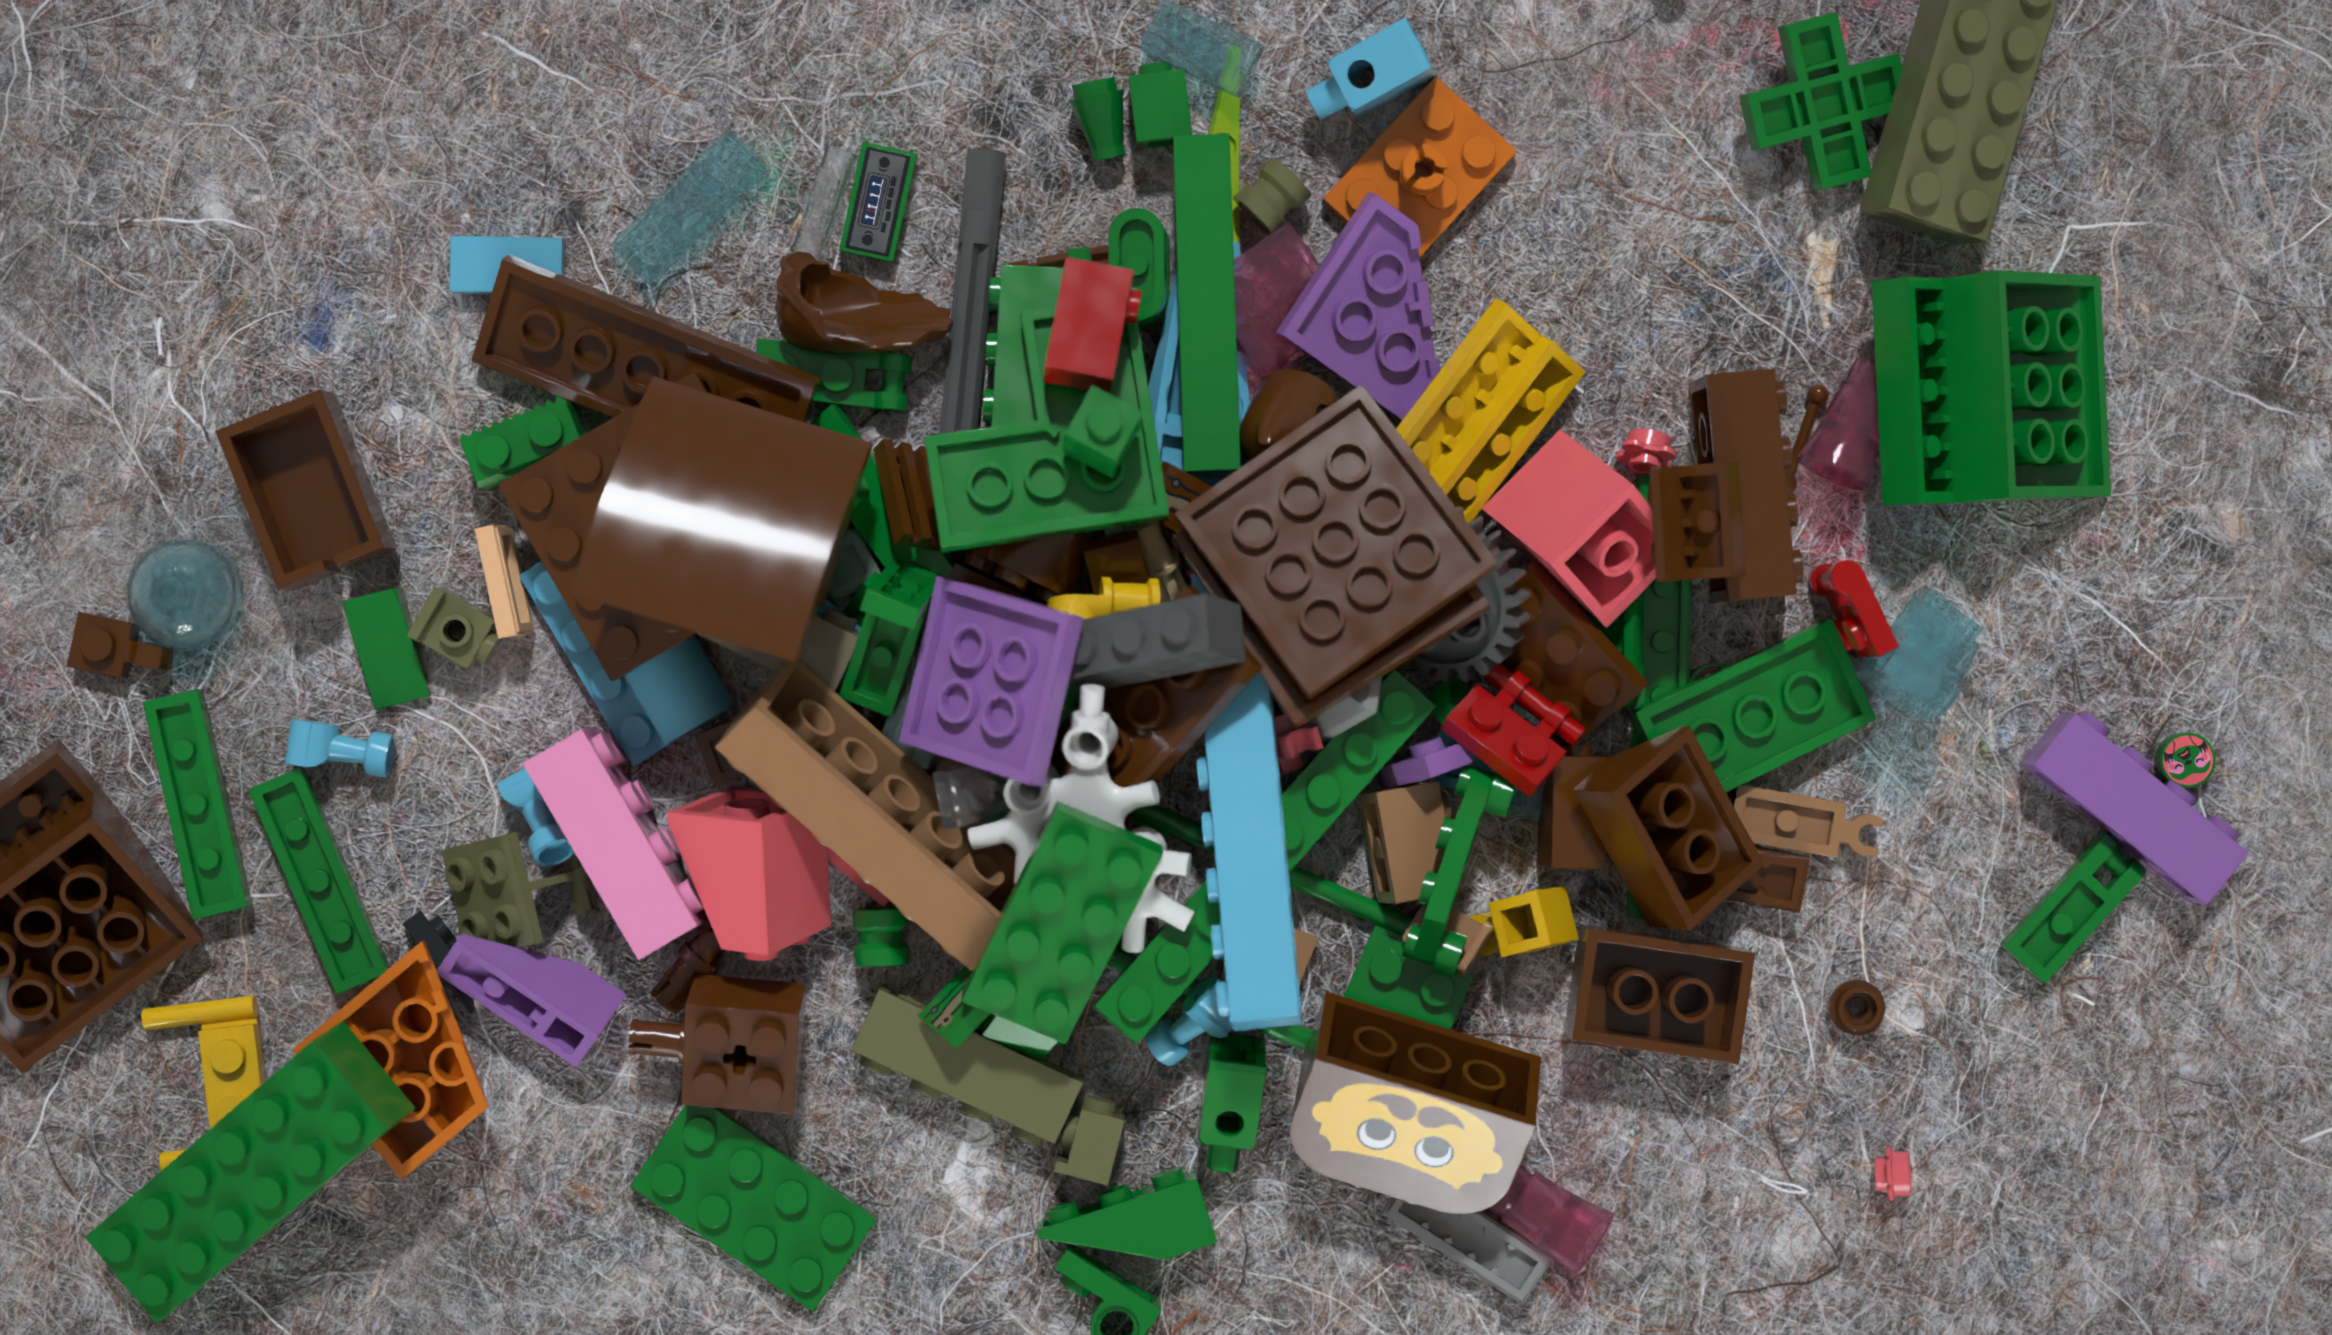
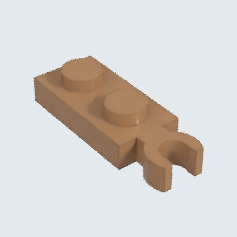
(1800, 822)

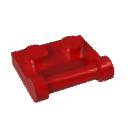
(1855, 608)

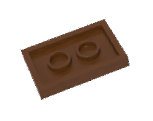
(1570, 655)

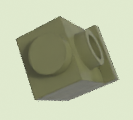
(433, 622)
(1091, 1140)

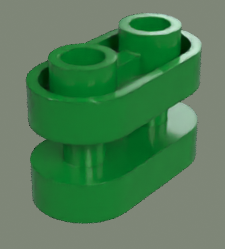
(1143, 245)

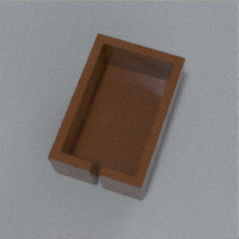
(306, 489)

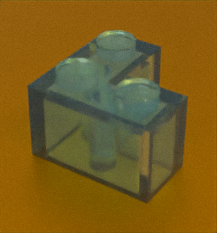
(1926, 666)

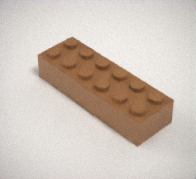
(869, 807)

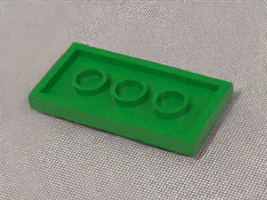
(1766, 705)
(1061, 922)
(754, 1202)

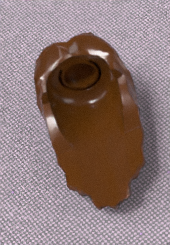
(847, 314)

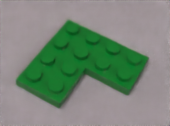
(1019, 483)

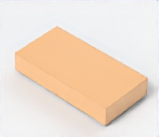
(503, 583)

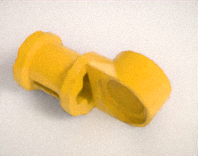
(1111, 598)

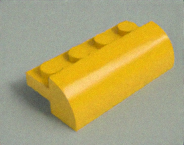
(1488, 406)

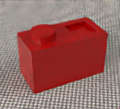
(1090, 324)

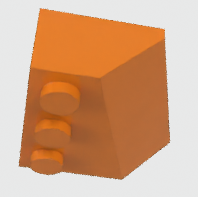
(418, 1043)

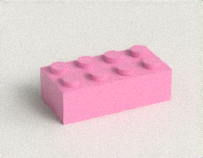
(617, 839)

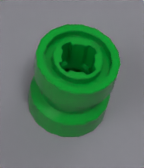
(880, 937)

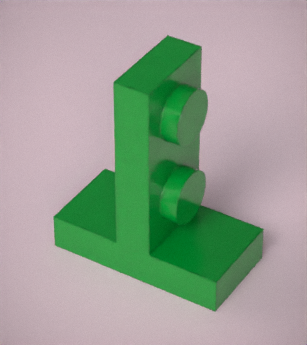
(889, 636)

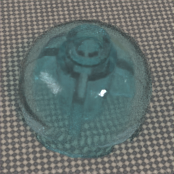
(184, 593)

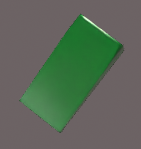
(385, 652)

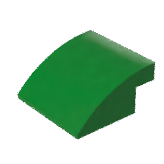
(1991, 388)

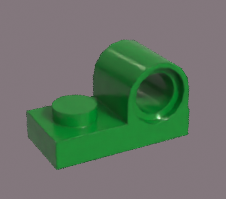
(1115, 1292)

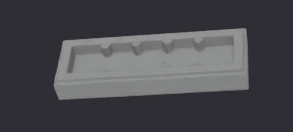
(1476, 1244)

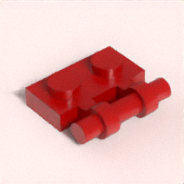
(1504, 738)

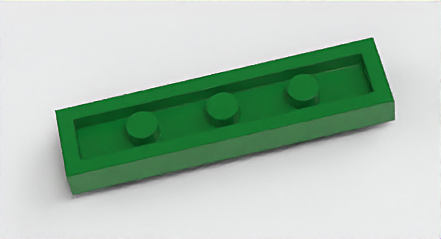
(197, 803)
(319, 880)

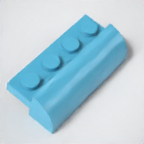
(650, 703)

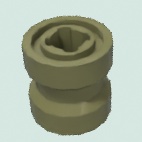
(1272, 196)

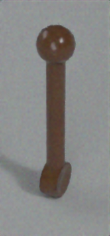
(1817, 396)

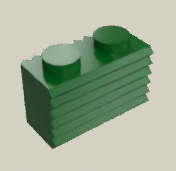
(520, 442)

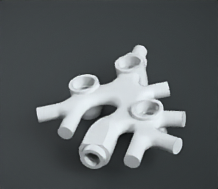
(1092, 791)

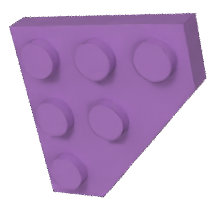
(1370, 309)

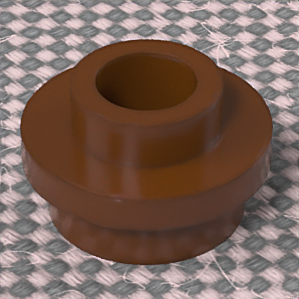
(1870, 1017)

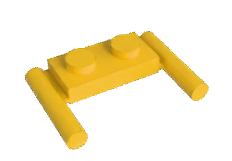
(228, 1050)

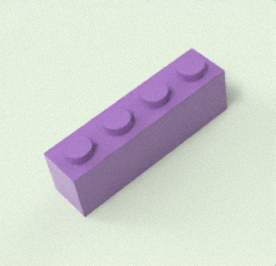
(2135, 807)

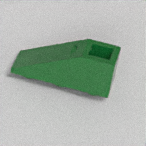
(1144, 1222)

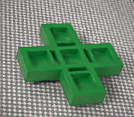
(1822, 101)

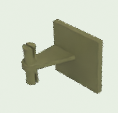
(495, 893)

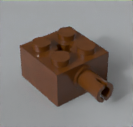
(735, 1043)

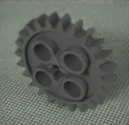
(1484, 642)

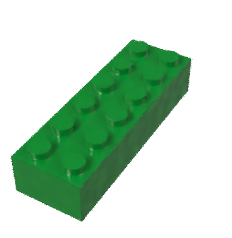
(250, 1171)

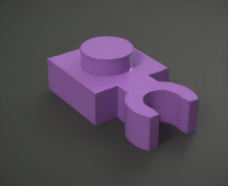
(1426, 761)

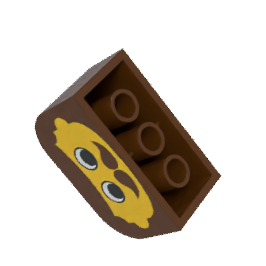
(1412, 1107)

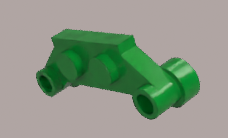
(1433, 942)

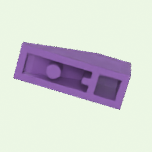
(535, 992)

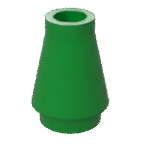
(1100, 116)

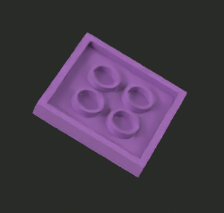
(990, 680)

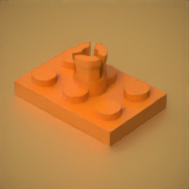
(1426, 163)

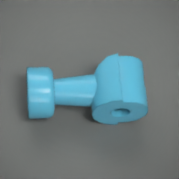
(320, 742)
(548, 841)
(1170, 1040)

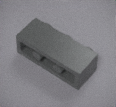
(1158, 641)

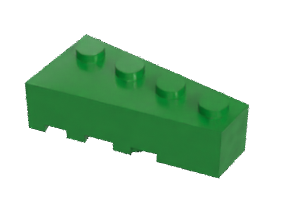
(1011, 293)

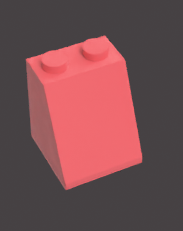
(1579, 525)
(753, 871)

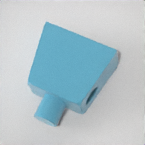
(1398, 67)

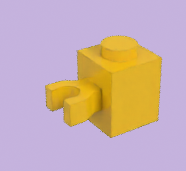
(1529, 922)

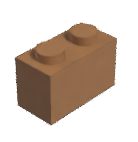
(1402, 837)

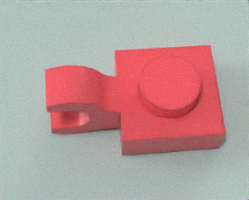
(1293, 741)

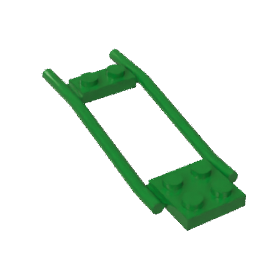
(1382, 973)

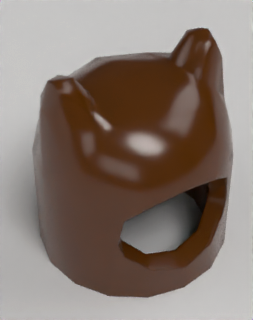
(1280, 406)

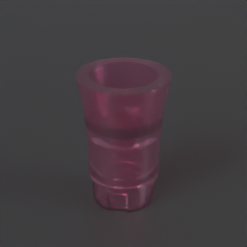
(1848, 433)
(1553, 1219)

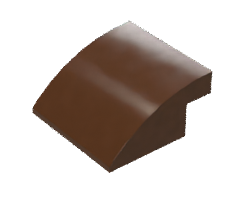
(722, 519)
(78, 906)

